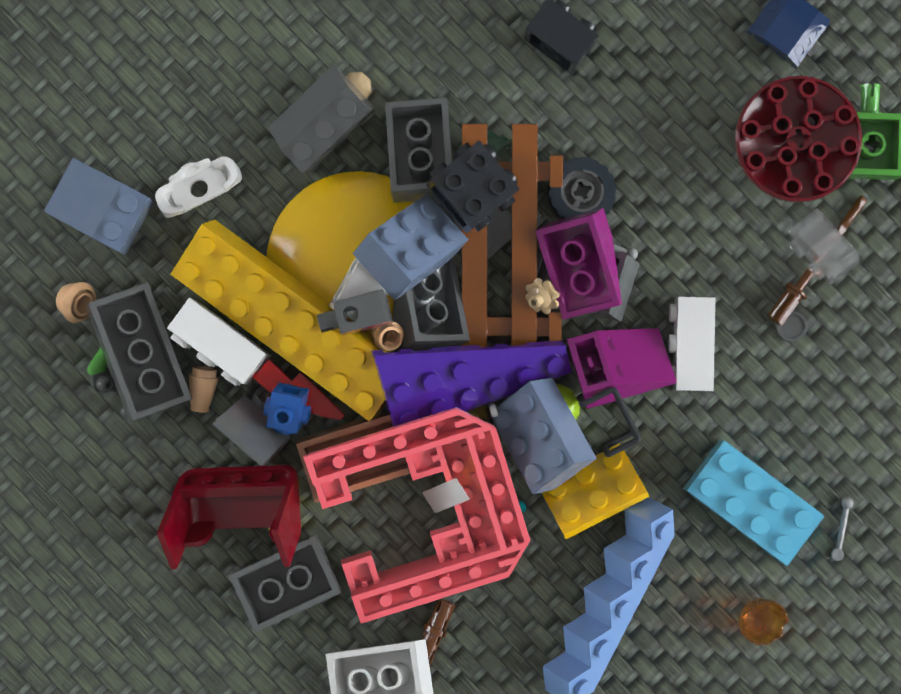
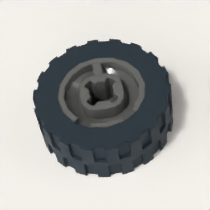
(584, 189)

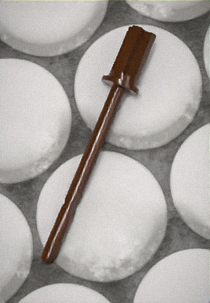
(794, 294)

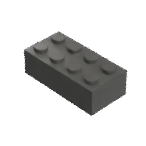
(138, 352)

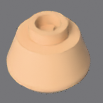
(73, 300)

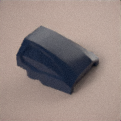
(789, 28)

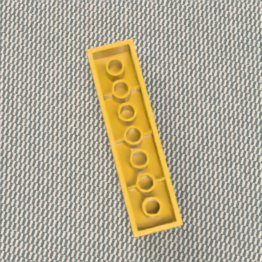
(281, 315)

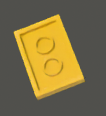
(595, 493)

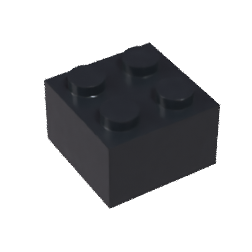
(561, 35)

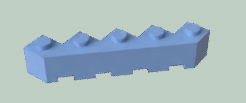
(611, 600)

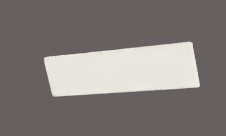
(446, 495)

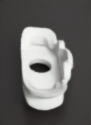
(176, 196)

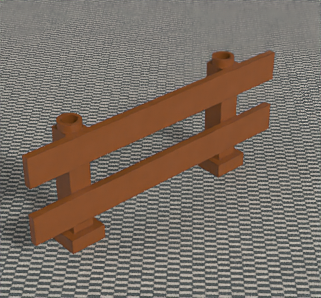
(523, 323)

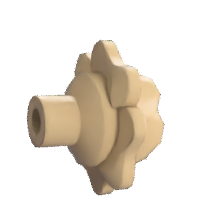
(542, 296)

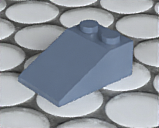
(99, 206)

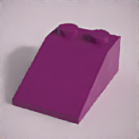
(581, 263)

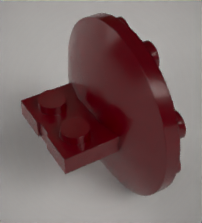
(798, 139)

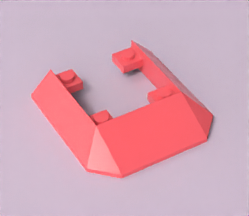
(468, 553)

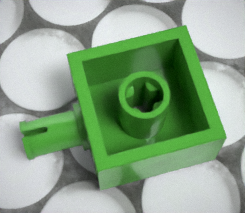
(883, 133)

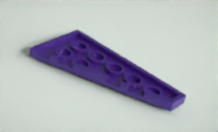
(462, 376)

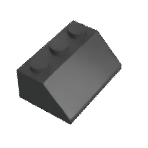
(320, 119)

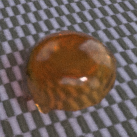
(762, 621)

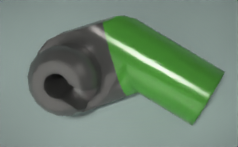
(98, 373)

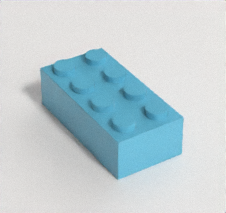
(753, 502)

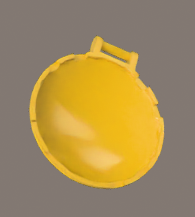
(327, 224)

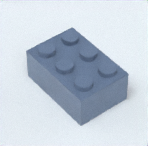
(410, 246)
(542, 435)

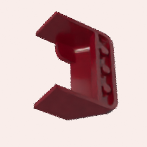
(232, 500)

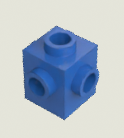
(287, 409)

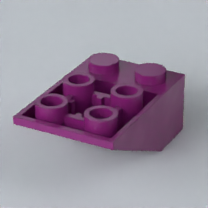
(621, 359)

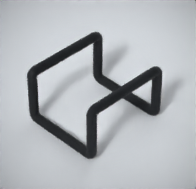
(633, 429)

